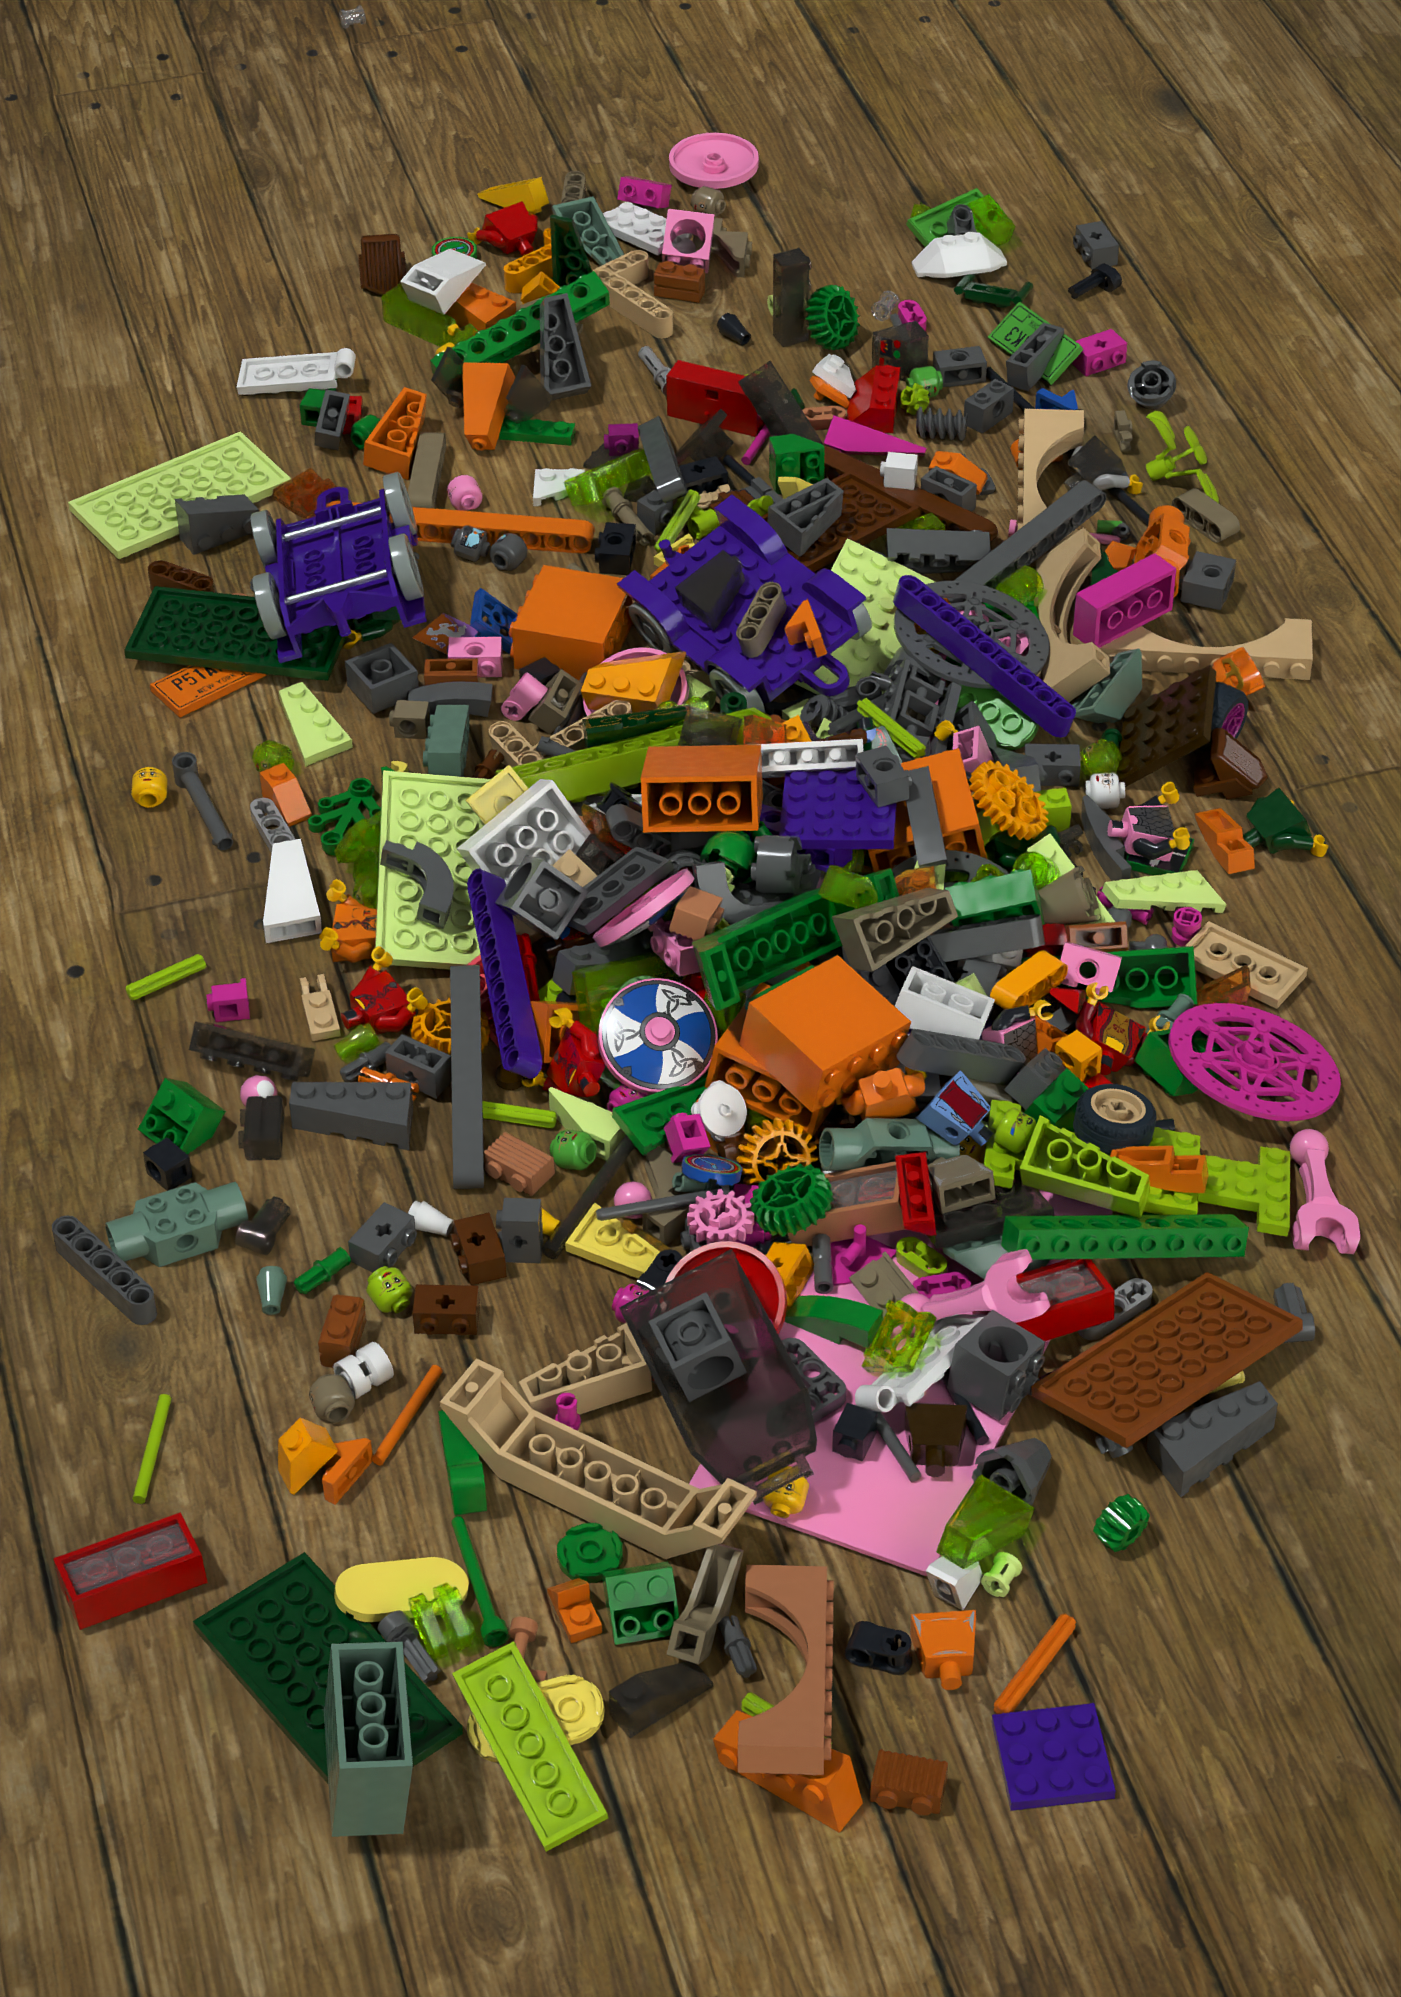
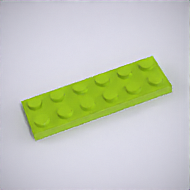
(530, 1746)

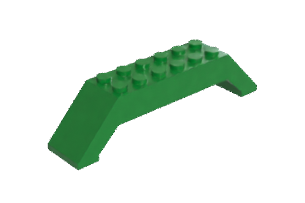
(774, 941)

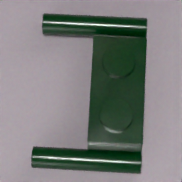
(984, 293)

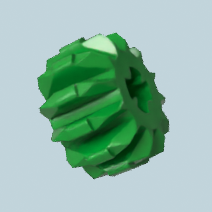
(1121, 1523)

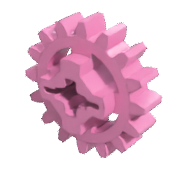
(720, 1218)

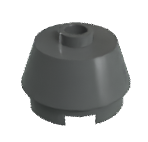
(1151, 385)

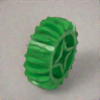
(832, 317)
(791, 1200)

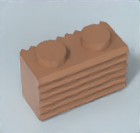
(697, 914)
(518, 1164)

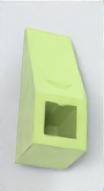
(587, 1117)

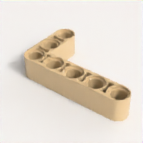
(629, 300)
(519, 751)

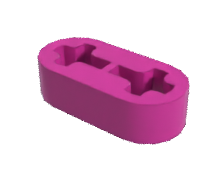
(911, 311)
(942, 1283)

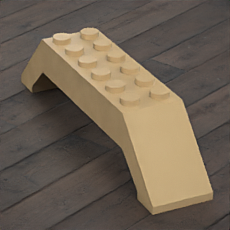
(587, 1474)

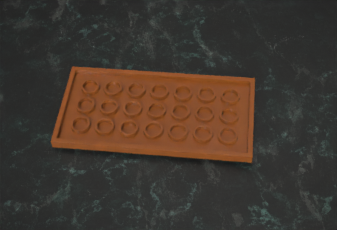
(1166, 1359)

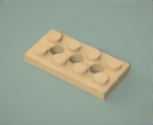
(1261, 962)

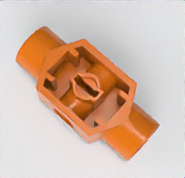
(1167, 538)

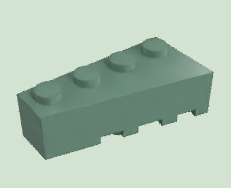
(447, 741)

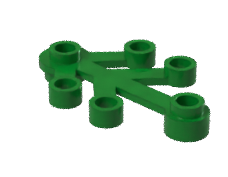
(358, 792)

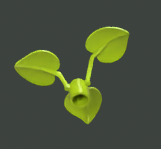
(1164, 465)

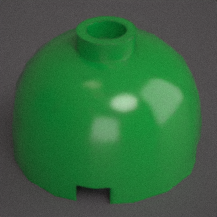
(734, 850)

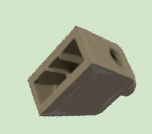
(960, 1183)

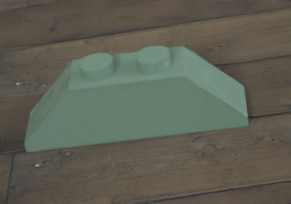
(1114, 693)
(982, 1254)

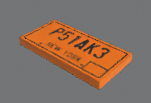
(198, 686)

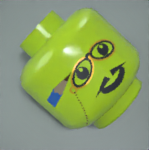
(1013, 1130)

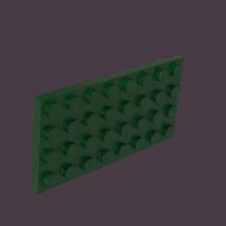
(224, 634)
(279, 1649)

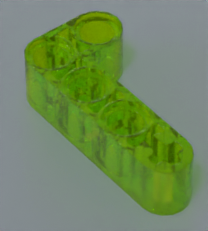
(415, 318)
(591, 485)

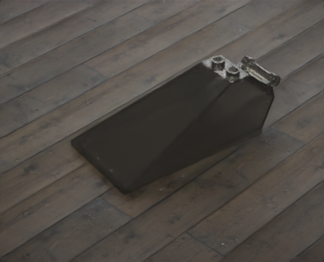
(752, 1421)

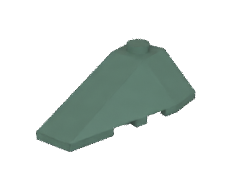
(592, 228)

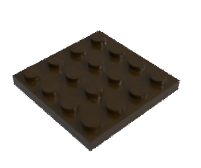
(1167, 726)

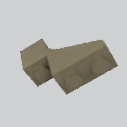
(730, 247)
(668, 1223)
(707, 1605)

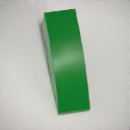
(835, 1318)

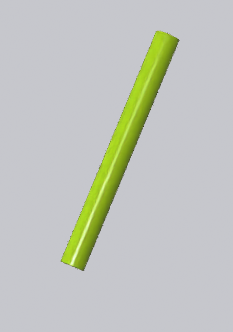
(152, 1449)

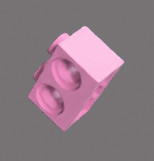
(674, 949)

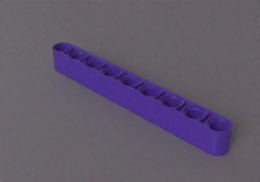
(984, 656)
(504, 976)

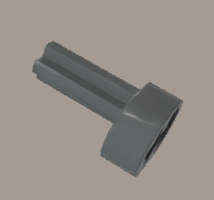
(400, 1628)

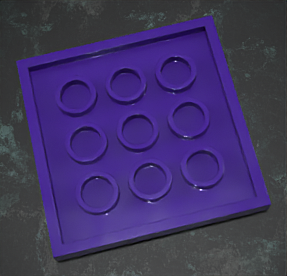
(834, 812)

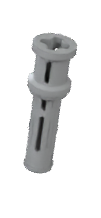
(655, 366)

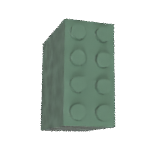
(367, 1739)

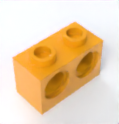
(1079, 1055)

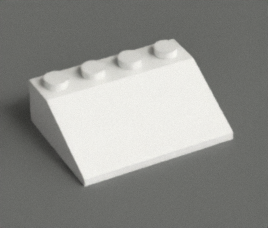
(533, 825)

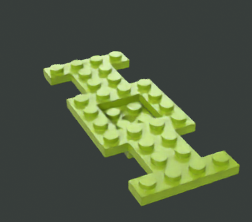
(1230, 1183)

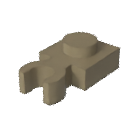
(1122, 430)

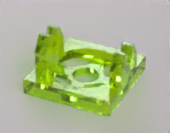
(906, 1358)

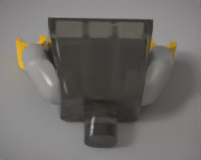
(1100, 467)

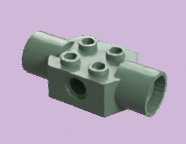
(878, 1142)
(177, 1223)

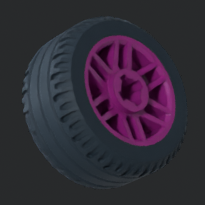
(1229, 711)

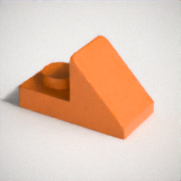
(805, 628)
(346, 1467)
(575, 1609)

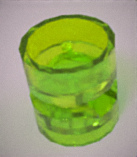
(1022, 585)
(1042, 867)

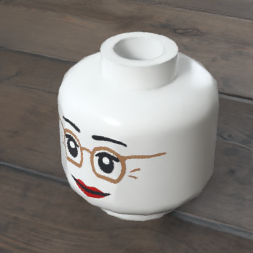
(1105, 790)

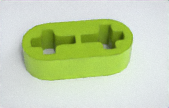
(922, 1258)

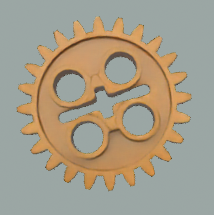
(1008, 800)

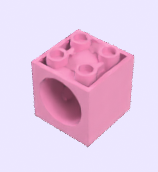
(695, 223)

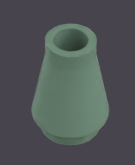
(271, 1287)

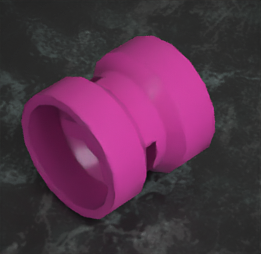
(1186, 925)

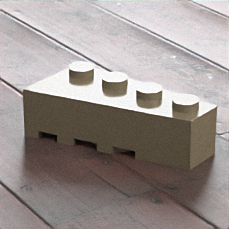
(892, 926)

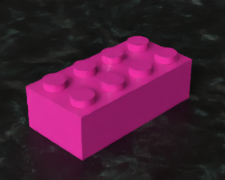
(1124, 601)

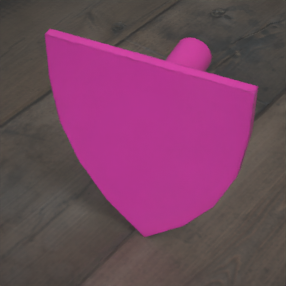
(855, 1253)

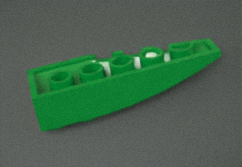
(1148, 976)

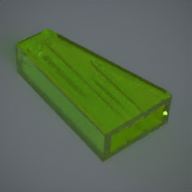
(600, 983)
(983, 1523)

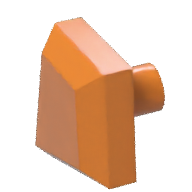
(825, 389)
(1120, 555)

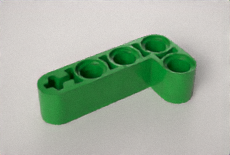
(463, 1470)

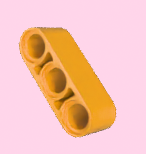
(1029, 981)

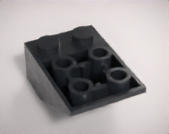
(891, 976)

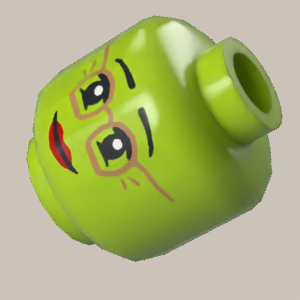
(389, 1289)

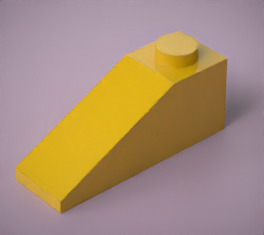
(529, 191)

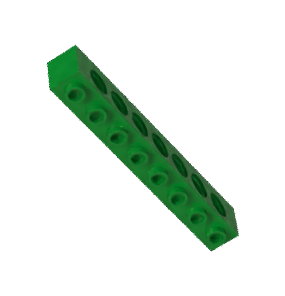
(515, 342)
(1126, 1236)

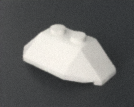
(958, 256)

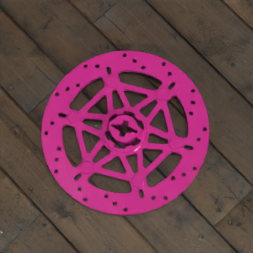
(1254, 1062)

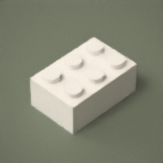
(942, 1005)

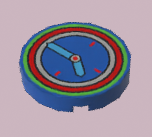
(705, 1167)

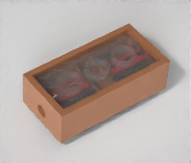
(860, 1197)

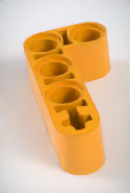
(525, 268)

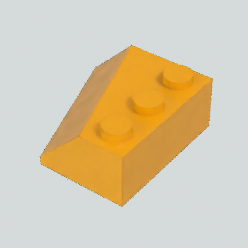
(640, 681)

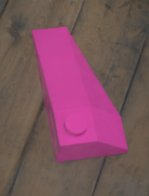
(861, 440)

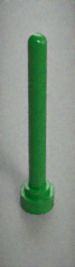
(493, 1628)

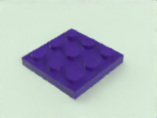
(1053, 1756)

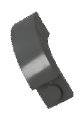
(430, 872)
(712, 879)

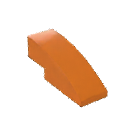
(1226, 840)
(1165, 1169)

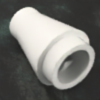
(430, 1219)

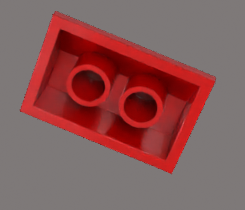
(876, 399)

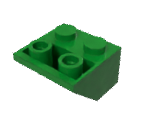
(795, 457)
(181, 1115)
(640, 1602)

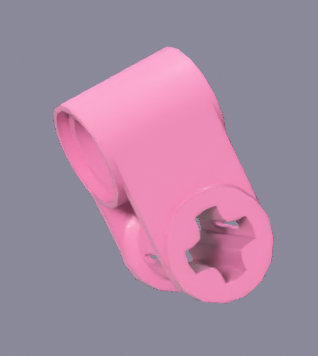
(523, 697)

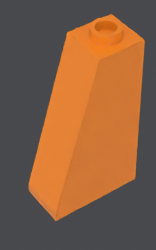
(484, 402)

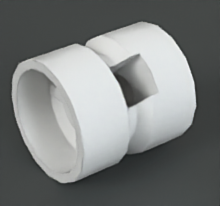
(367, 1368)

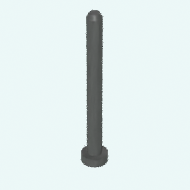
(655, 1204)

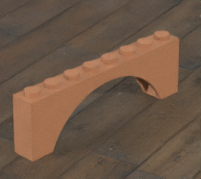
(793, 1731)

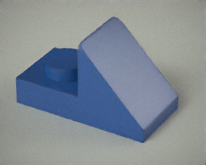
(1049, 400)

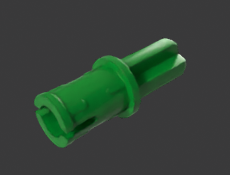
(322, 1271)

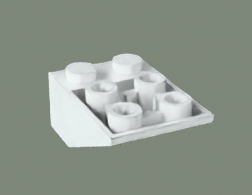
(441, 279)

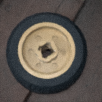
(1114, 1117)

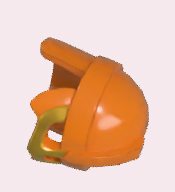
(1239, 671)

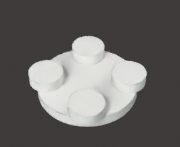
(721, 1110)

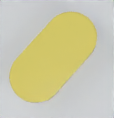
(384, 1587)
(574, 1704)

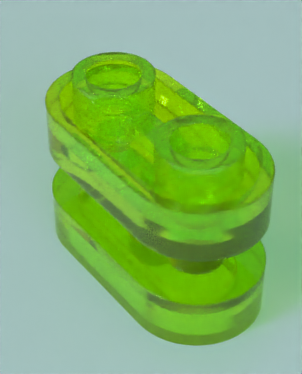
(459, 1629)

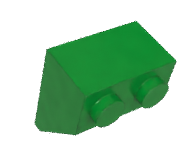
(1059, 1101)

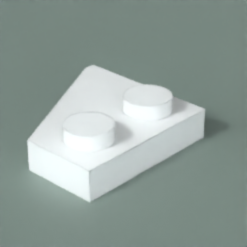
(836, 374)
(550, 483)

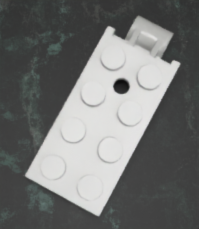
(644, 229)
(294, 372)
(930, 1367)

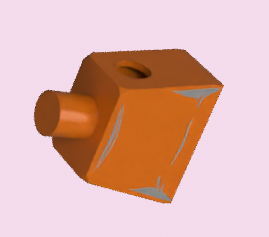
(944, 1645)

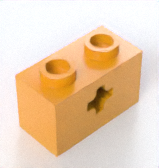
(794, 1266)

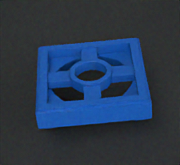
(495, 611)

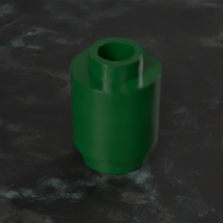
(732, 702)

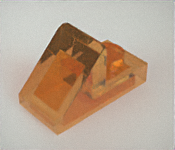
(763, 731)
(1230, 988)

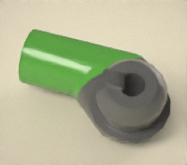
(1115, 528)

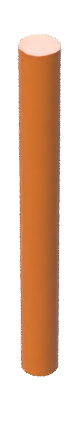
(407, 1415)

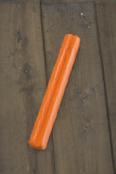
(1035, 1664)

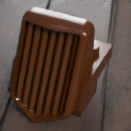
(381, 263)
(1227, 768)

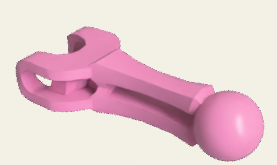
(1322, 1212)
(996, 1293)

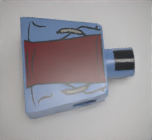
(957, 1112)

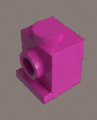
(229, 1001)
(686, 1136)

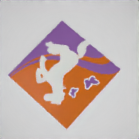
(438, 632)

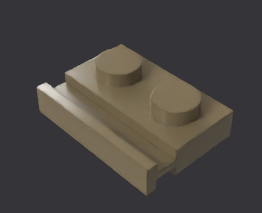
(882, 1282)

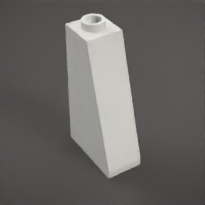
(290, 897)

